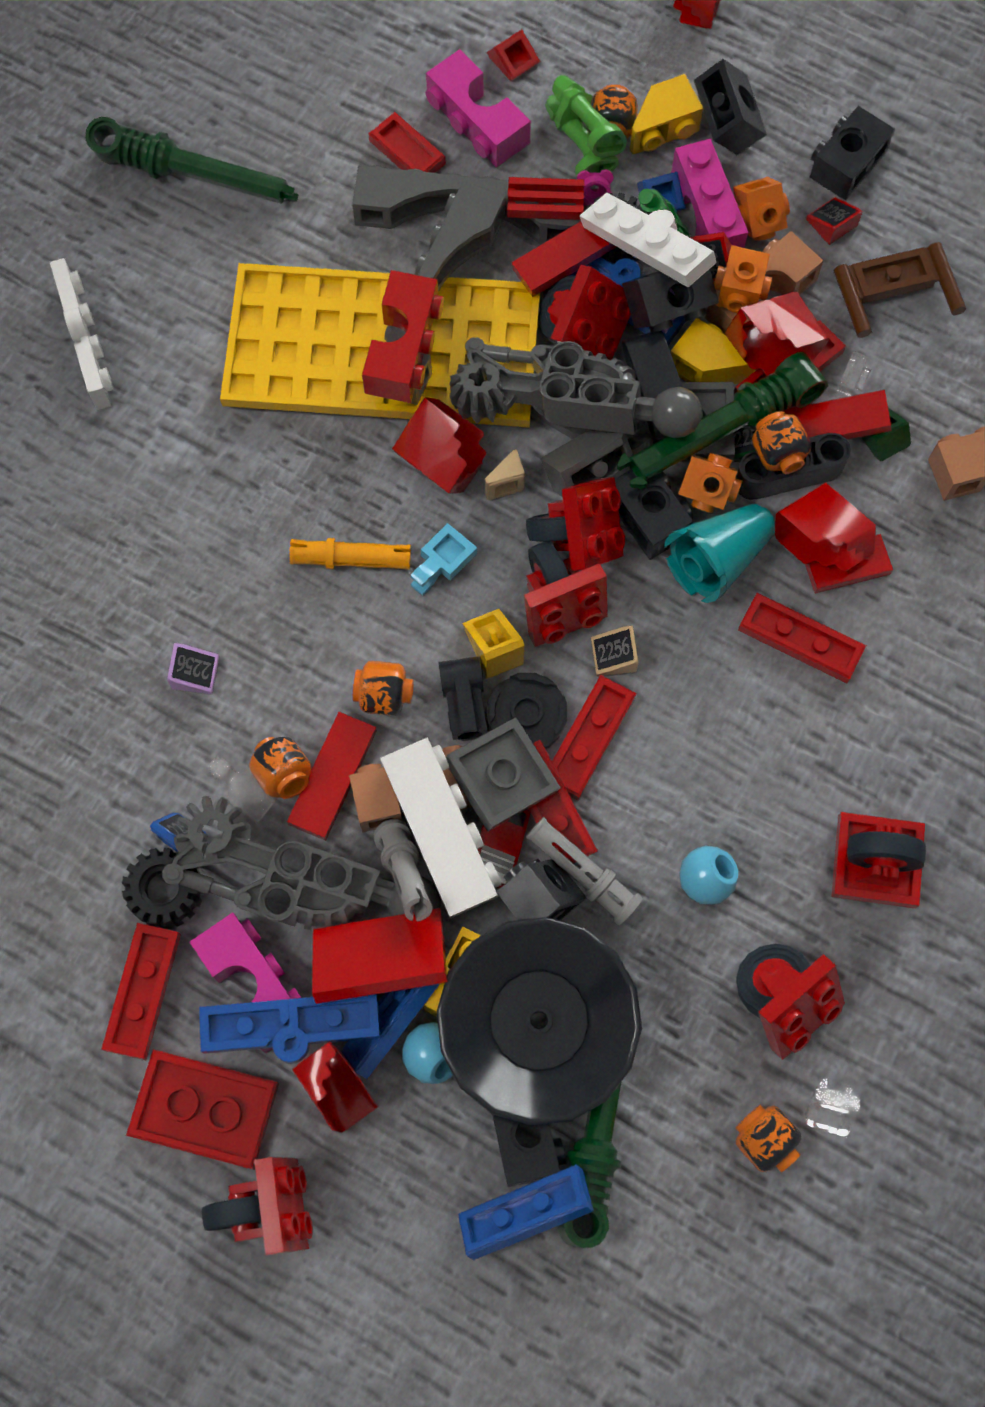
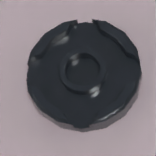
(533, 702)

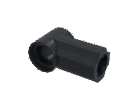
(463, 688)

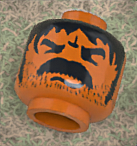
(617, 106)
(781, 442)
(382, 688)
(280, 767)
(768, 1139)

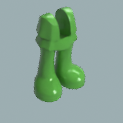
(572, 107)

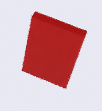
(377, 956)
(203, 1109)

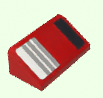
(504, 844)

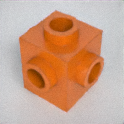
(762, 207)
(743, 279)
(698, 471)

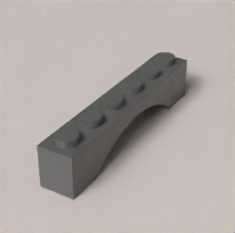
(393, 196)
(467, 230)

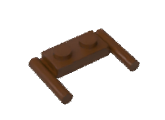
(893, 277)

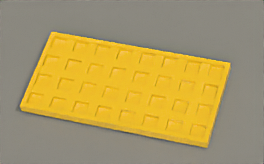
(307, 332)

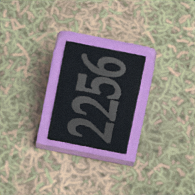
(192, 669)

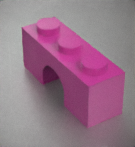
(493, 130)
(709, 192)
(232, 949)

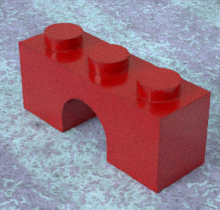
(395, 367)

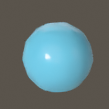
(708, 875)
(423, 1055)

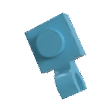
(444, 554)

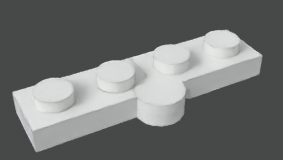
(649, 238)
(78, 320)

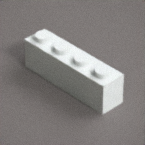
(440, 828)

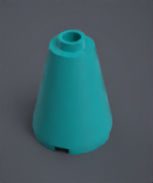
(717, 550)

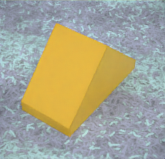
(495, 643)

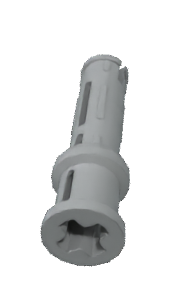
(544, 834)
(400, 858)

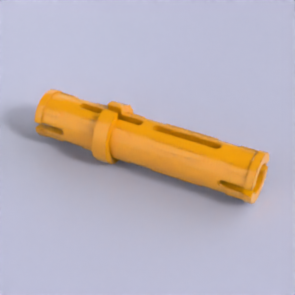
(349, 554)

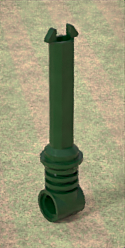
(160, 157)
(792, 384)
(598, 1160)

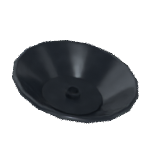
(528, 1070)

